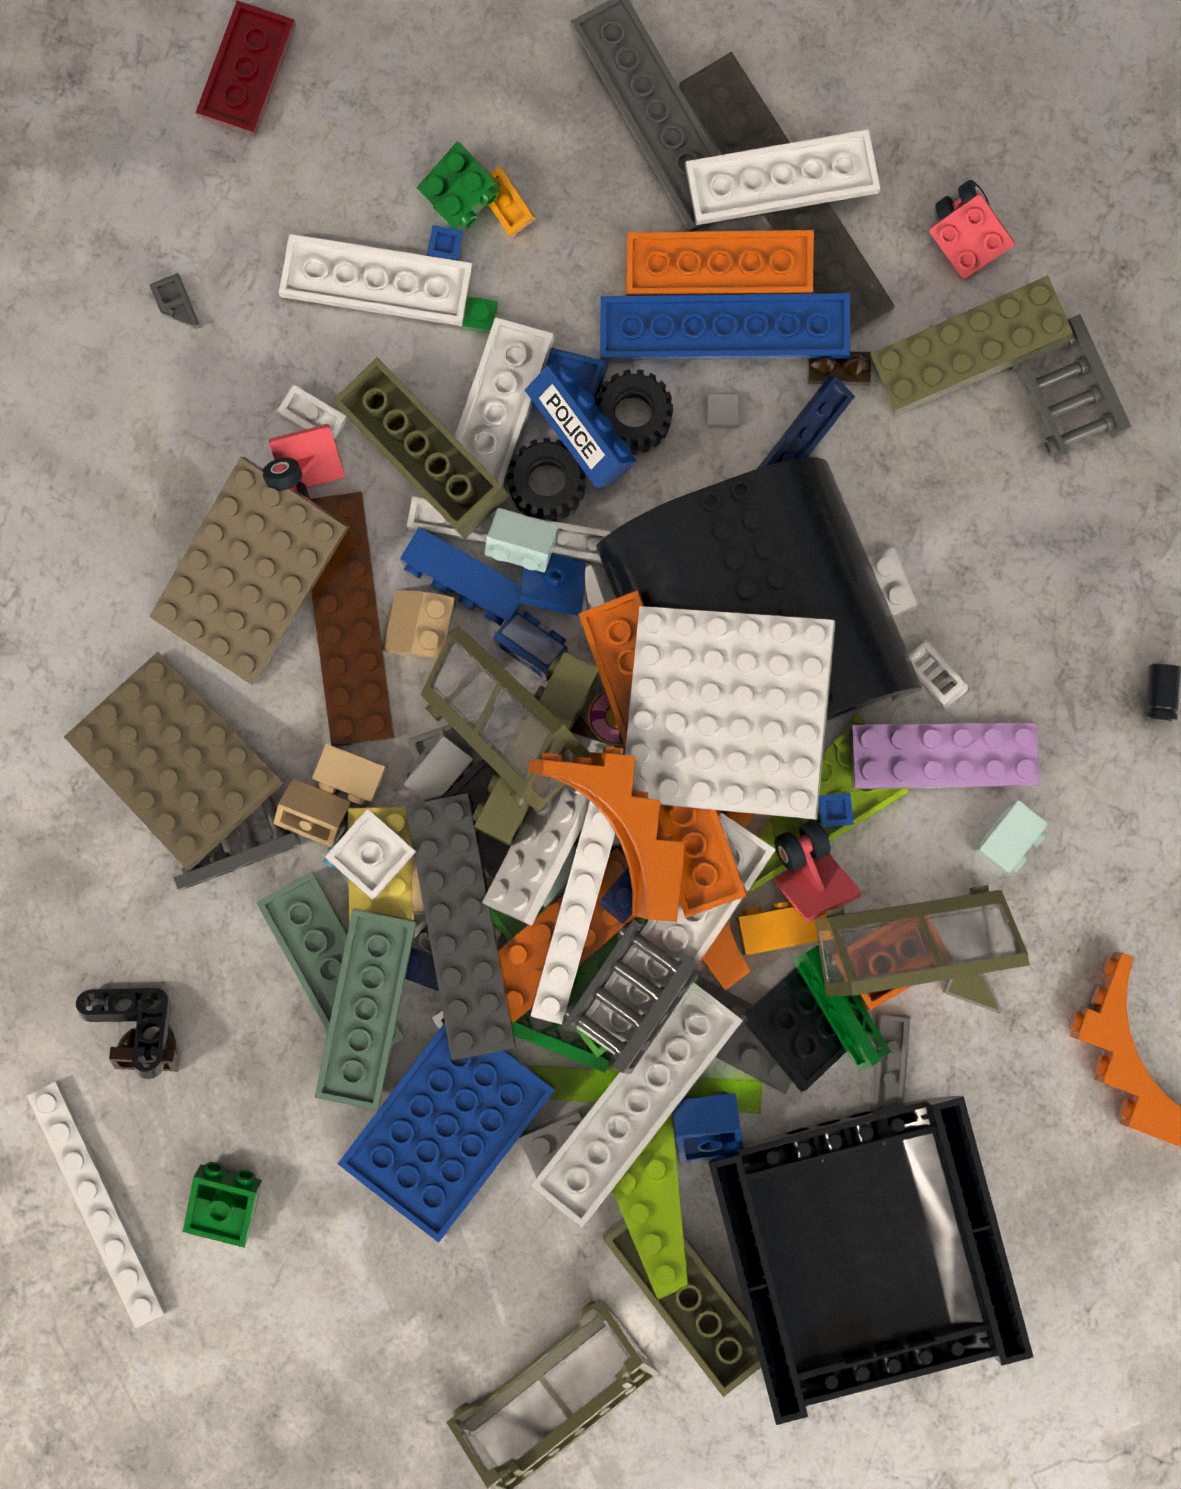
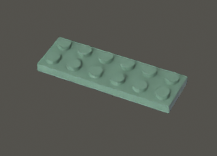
(310, 940)
(365, 1008)

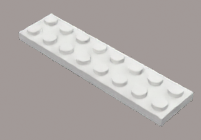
(679, 939)
(636, 1107)

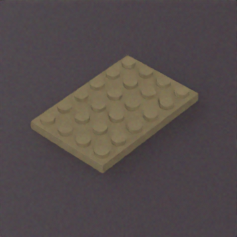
(248, 571)
(173, 761)

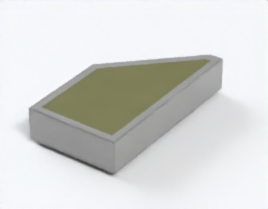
(974, 990)

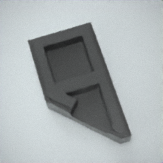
(174, 300)

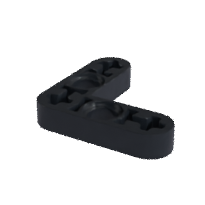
(145, 1019)

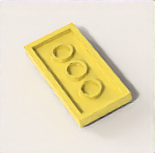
(397, 895)

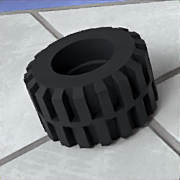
(646, 389)
(536, 456)

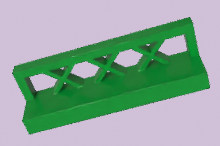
(841, 1015)
(559, 1045)

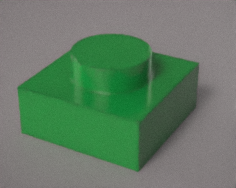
(479, 314)

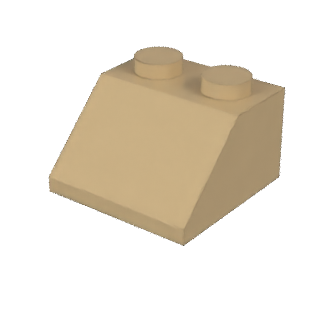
(419, 624)

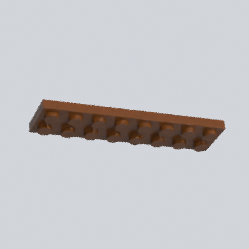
(351, 633)

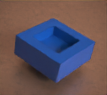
(445, 243)
(835, 810)

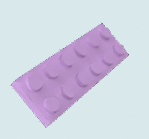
(944, 755)

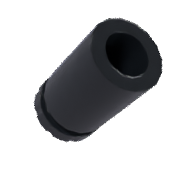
(1163, 692)

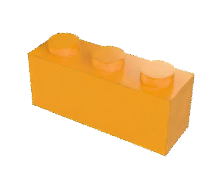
(774, 928)

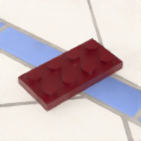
(246, 68)

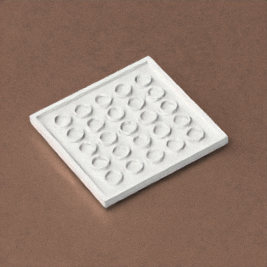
(730, 710)

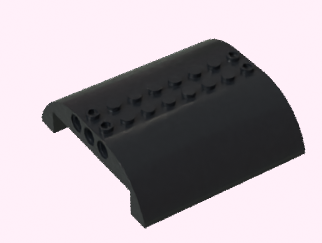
(773, 548)
(868, 1252)

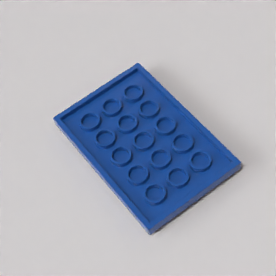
(445, 1132)

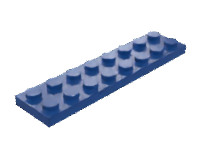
(725, 326)

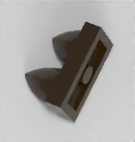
(849, 371)
(122, 1054)

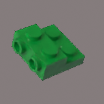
(459, 187)
(222, 1204)

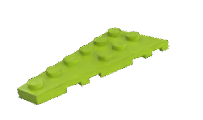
(835, 779)
(653, 1212)

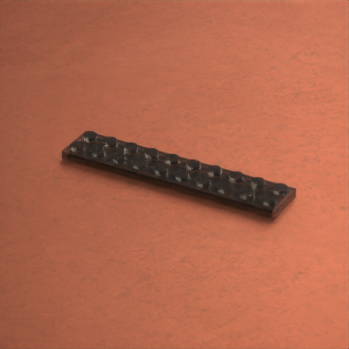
(742, 122)

